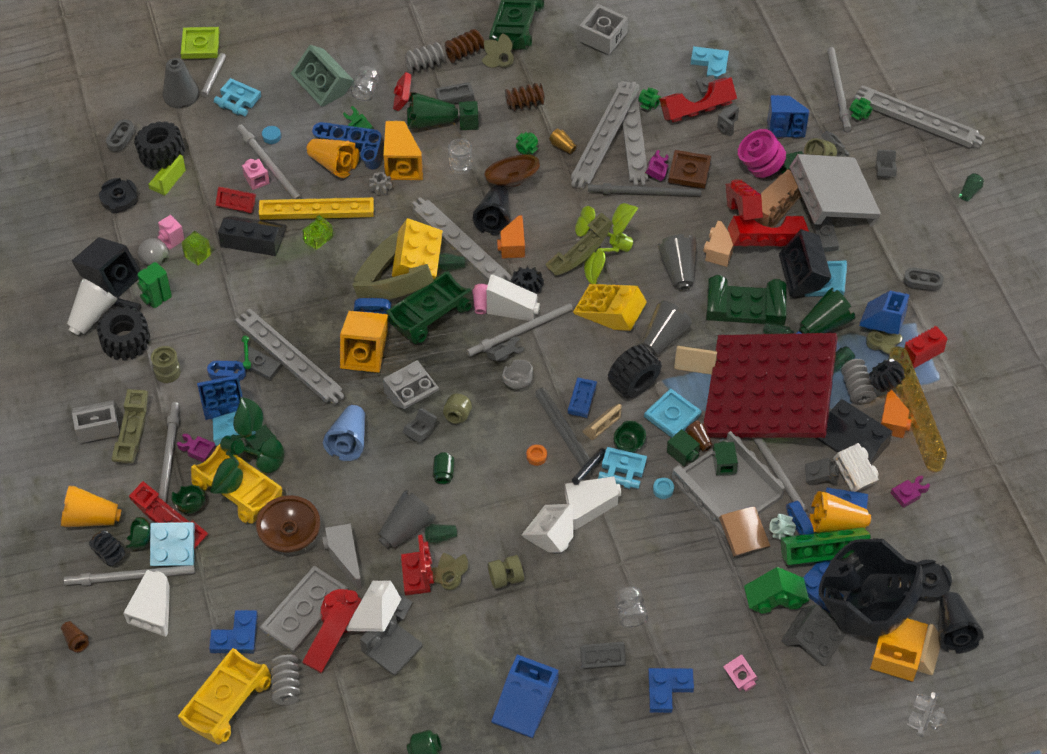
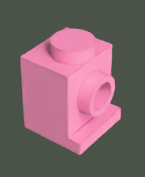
(254, 169)
(170, 232)
(738, 666)

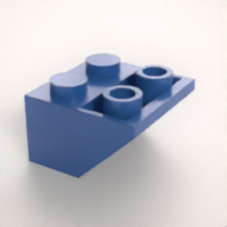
(787, 117)
(886, 312)

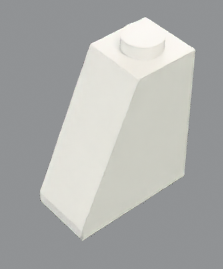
(510, 300)
(591, 499)
(150, 604)

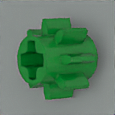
(649, 98)
(861, 108)
(526, 143)

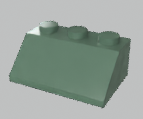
(321, 76)

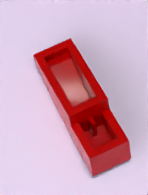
(328, 636)

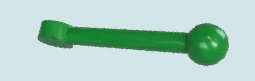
(246, 364)

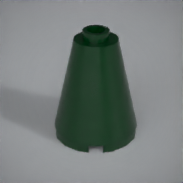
(429, 112)
(828, 314)

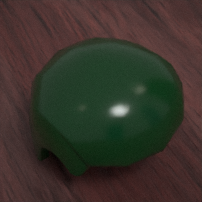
(629, 436)
(188, 499)
(139, 533)

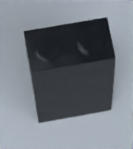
(107, 266)

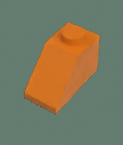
(512, 239)
(895, 415)

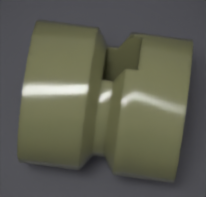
(820, 147)
(165, 364)
(498, 574)

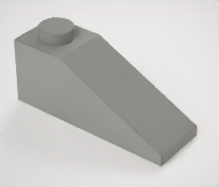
(342, 551)

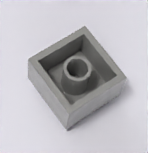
(603, 29)

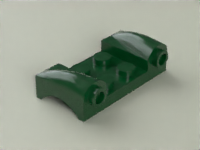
(514, 21)
(746, 303)
(428, 304)

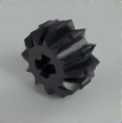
(528, 279)
(887, 375)
(106, 548)

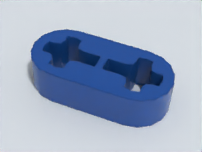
(372, 305)
(226, 368)
(800, 518)

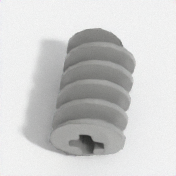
(423, 56)
(858, 381)
(284, 679)

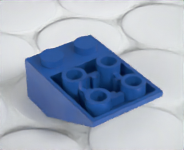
(220, 396)
(525, 696)

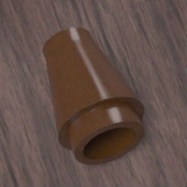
(699, 433)
(75, 638)

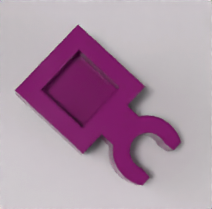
(657, 166)
(198, 449)
(909, 492)

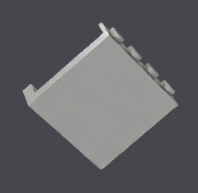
(834, 188)
(723, 494)

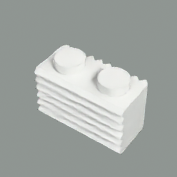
(856, 468)

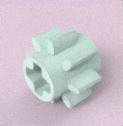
(782, 526)

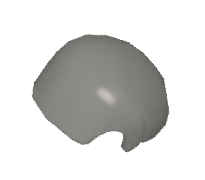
(152, 251)
(518, 374)

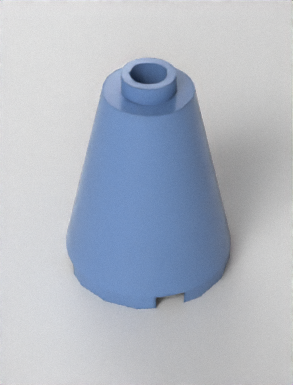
(346, 434)

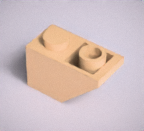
(720, 246)

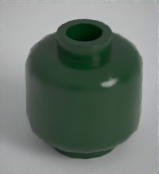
(424, 743)

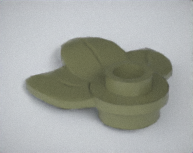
(497, 50)
(882, 340)
(448, 569)

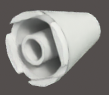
(88, 307)

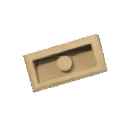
(695, 360)
(603, 422)
(930, 651)

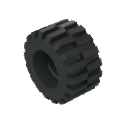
(159, 144)
(126, 345)
(634, 371)

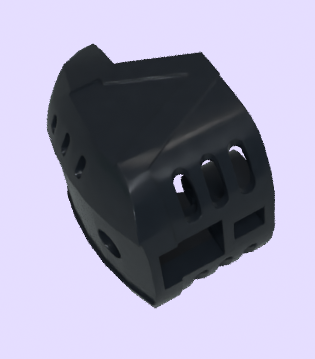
(887, 604)

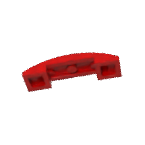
(160, 512)

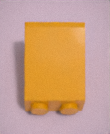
(401, 153)
(363, 341)

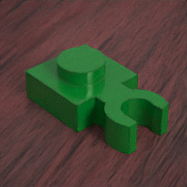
(358, 120)

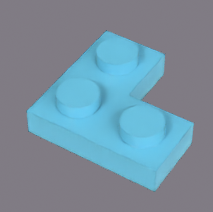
(713, 58)

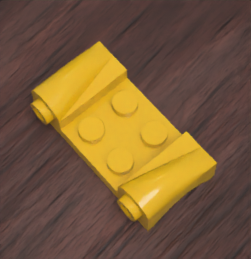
(251, 495)
(223, 695)

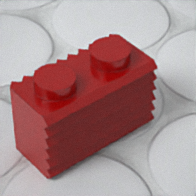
(926, 346)

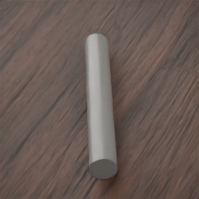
(213, 74)

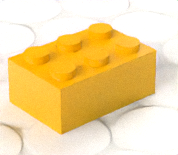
(417, 246)

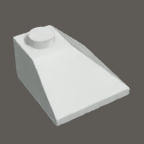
(551, 528)
(375, 608)

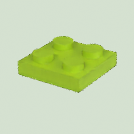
(200, 42)

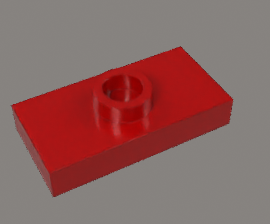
(402, 91)
(235, 199)

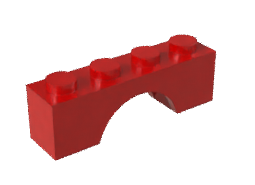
(718, 92)
(745, 199)
(754, 234)

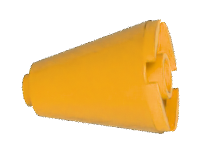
(334, 155)
(88, 509)
(836, 514)

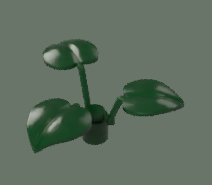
(270, 458)

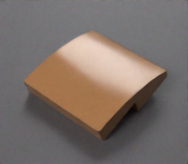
(744, 531)

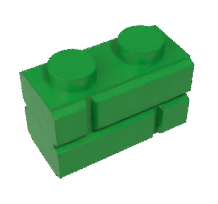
(154, 285)

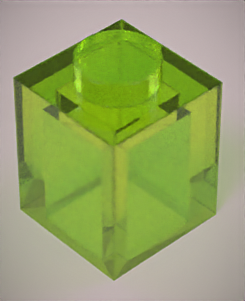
(196, 248)

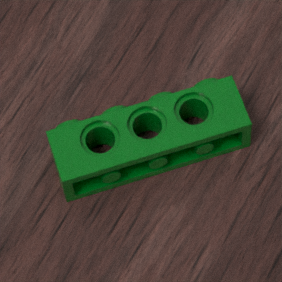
(819, 546)

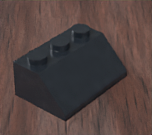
(251, 235)
(804, 264)
(851, 426)

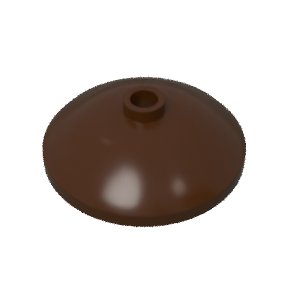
(512, 170)
(288, 514)

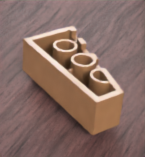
(778, 199)

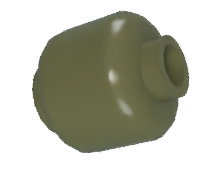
(457, 408)

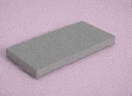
(300, 611)

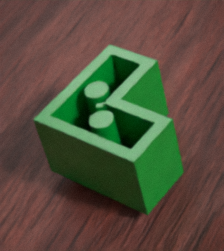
(776, 589)

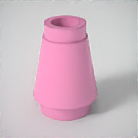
(480, 298)

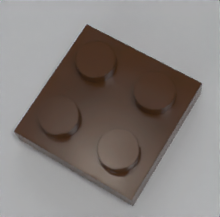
(689, 169)

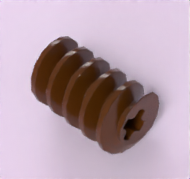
(462, 44)
(524, 96)

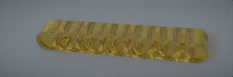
(913, 397)

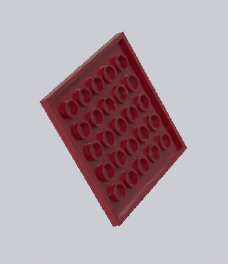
(771, 385)

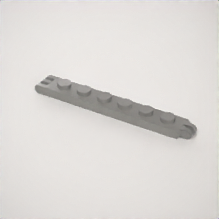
(920, 117)
(604, 134)
(634, 144)
(459, 241)
(290, 357)

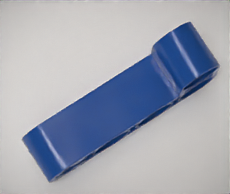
(364, 144)

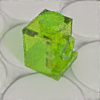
(317, 233)

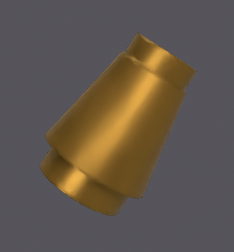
(562, 141)

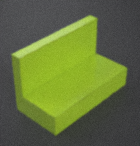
(168, 177)

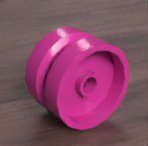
(761, 153)

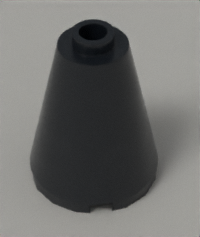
(493, 211)
(957, 625)

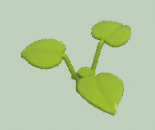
(618, 240)

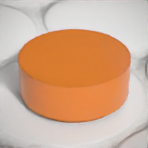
(536, 455)

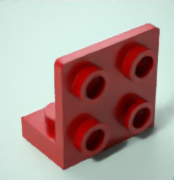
(417, 570)

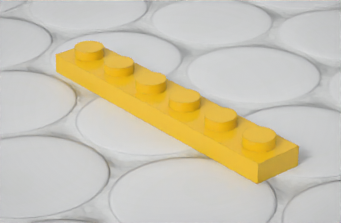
(313, 207)

